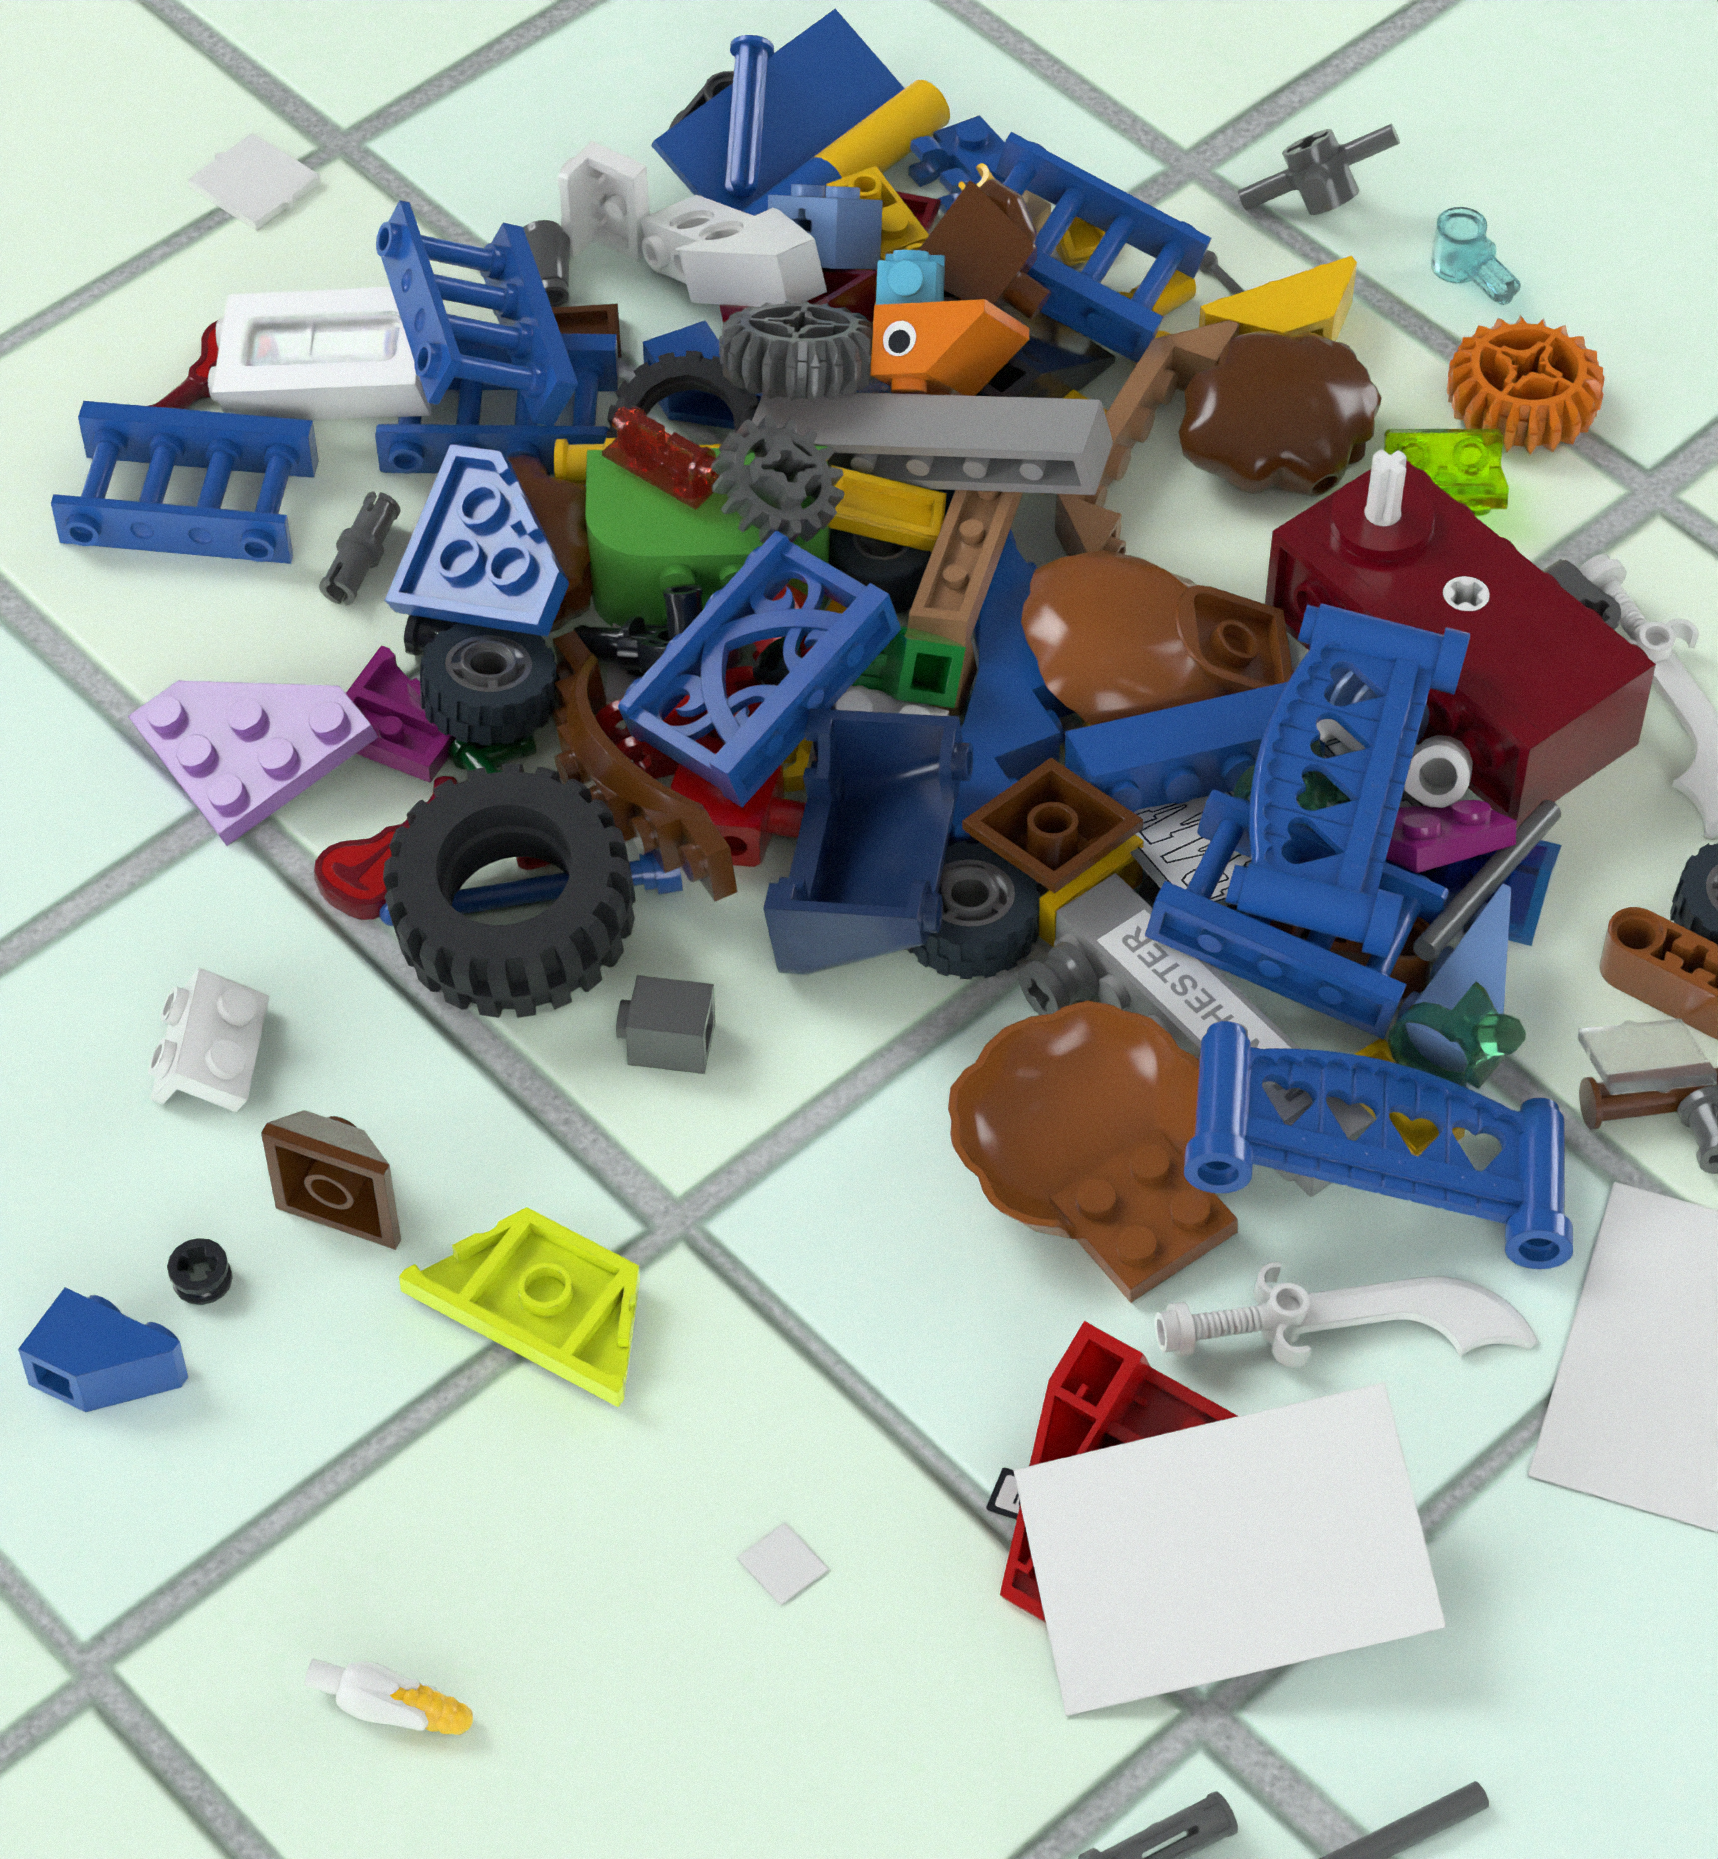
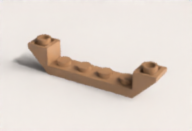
(1164, 367)
(962, 573)

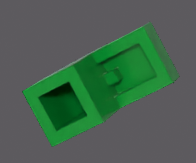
(917, 668)

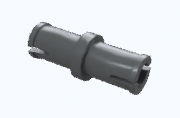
(359, 548)

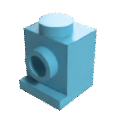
(910, 277)

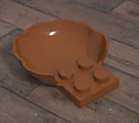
(1138, 640)
(1085, 1139)

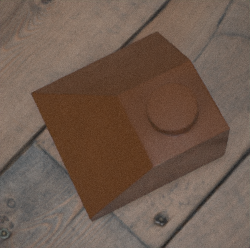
(1052, 825)
(331, 1176)

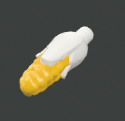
(387, 1697)

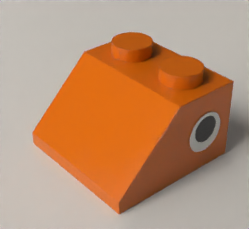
(942, 345)

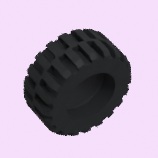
(497, 820)

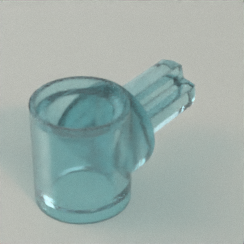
(1466, 254)

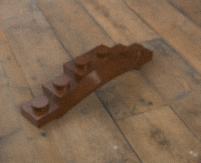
(642, 807)

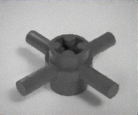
(1320, 170)

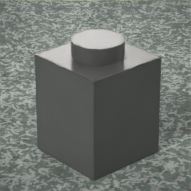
(668, 1024)

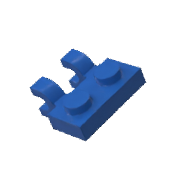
(954, 156)

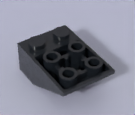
(1049, 362)

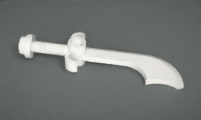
(1674, 685)
(1455, 1307)

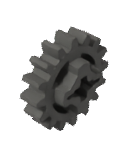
(777, 480)

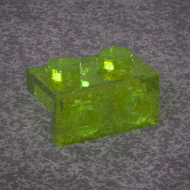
(1458, 461)

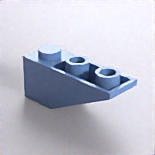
(1478, 958)

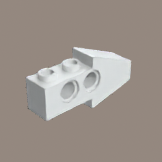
(732, 254)

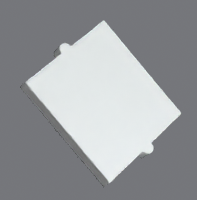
(254, 181)

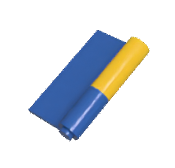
(824, 118)

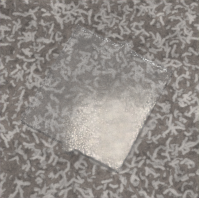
(1647, 1056)

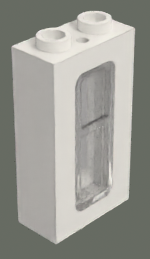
(315, 356)

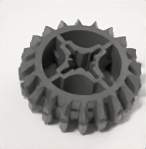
(797, 350)

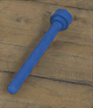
(549, 887)

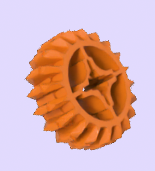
(1526, 384)

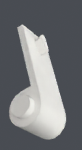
(1437, 770)

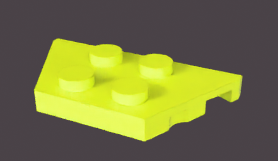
(541, 1297)

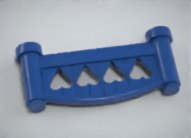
(1341, 890)
(1242, 1128)

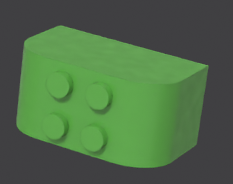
(653, 541)

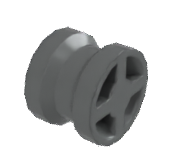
(1058, 980)

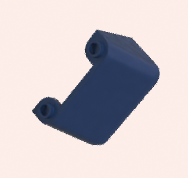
(868, 839)

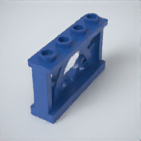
(743, 615)

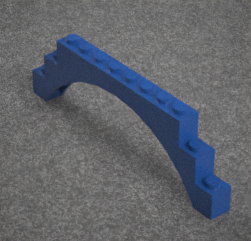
(1010, 710)

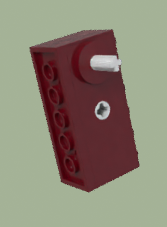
(1543, 678)

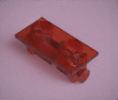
(662, 458)

